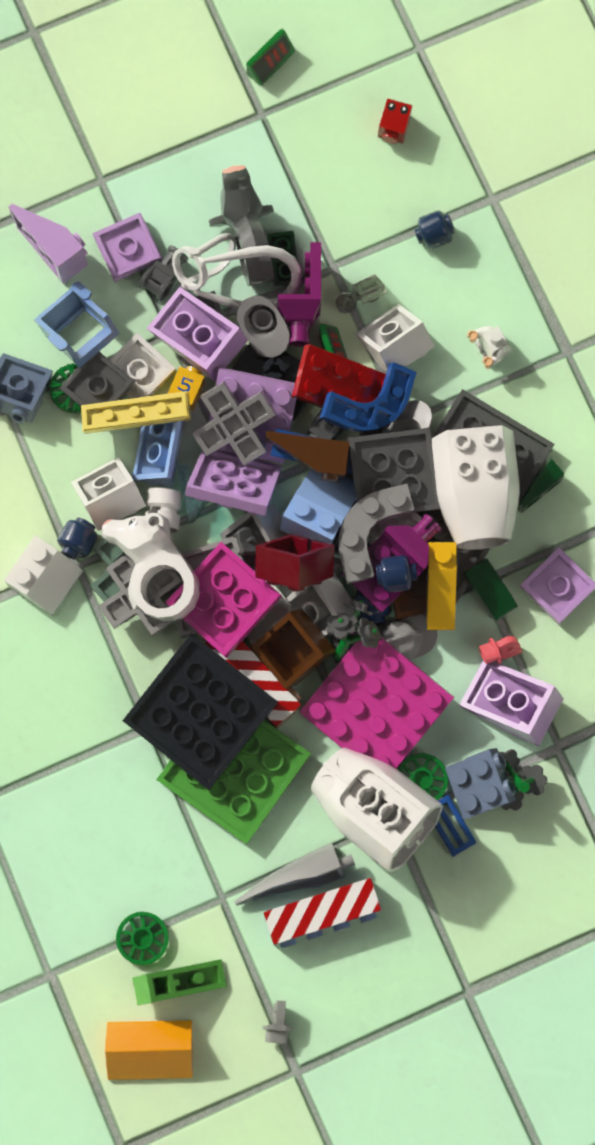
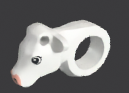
(152, 549)

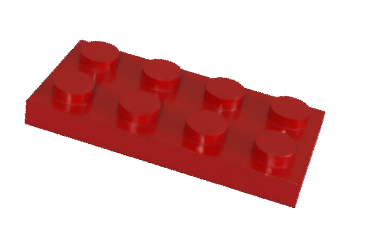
(327, 372)

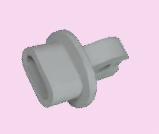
(277, 1031)

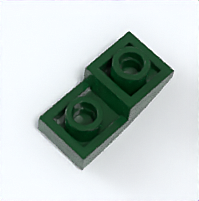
(286, 241)

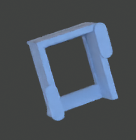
(64, 312)

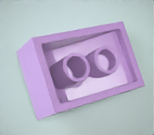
(52, 241)
(197, 333)
(512, 701)

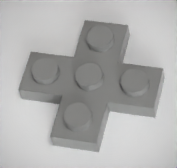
(234, 423)
(119, 608)

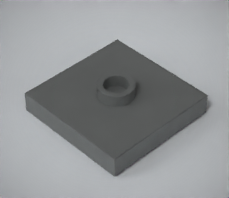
(97, 382)

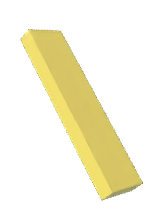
(135, 412)

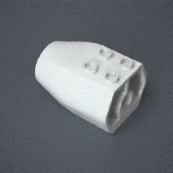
(477, 485)
(375, 806)

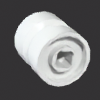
(166, 503)

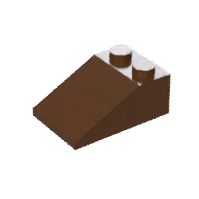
(318, 455)

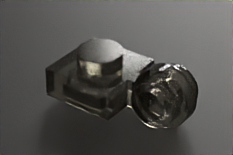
(365, 290)

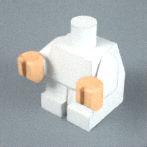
(491, 343)

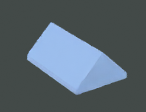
(158, 453)

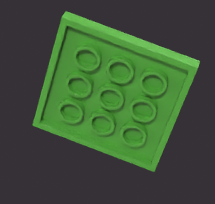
(247, 787)

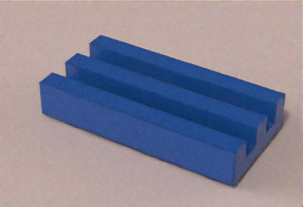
(471, 840)

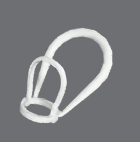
(250, 252)

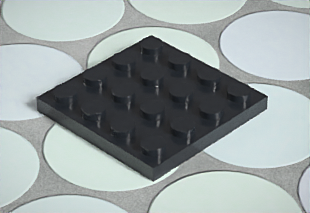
(200, 711)

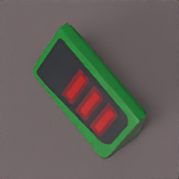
(270, 57)
(331, 340)

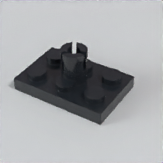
(280, 367)

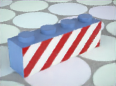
(321, 912)

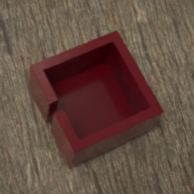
(292, 564)

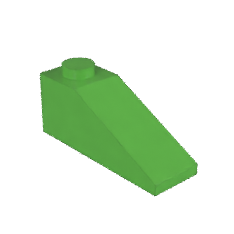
(179, 982)

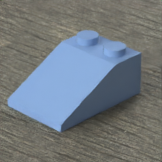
(319, 508)

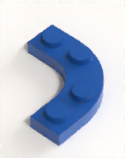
(375, 414)

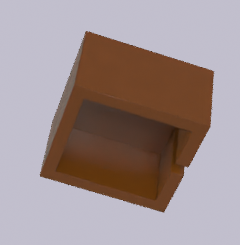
(293, 651)

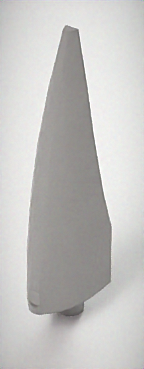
(305, 872)

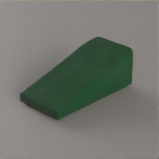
(548, 479)
(490, 590)

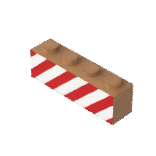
(250, 665)

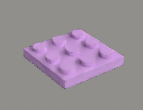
(277, 391)
(228, 482)

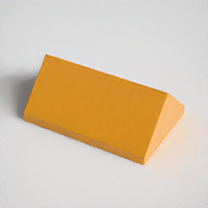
(149, 1050)

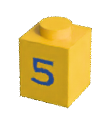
(190, 381)

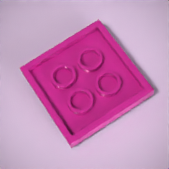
(228, 600)

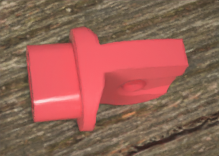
(499, 650)

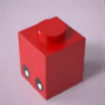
(394, 121)

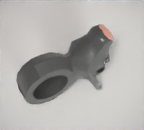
(241, 212)

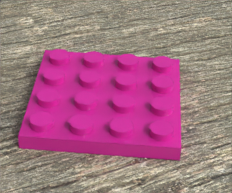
(377, 703)

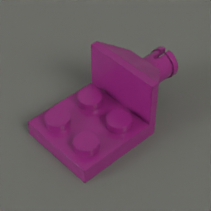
(304, 310)
(396, 542)

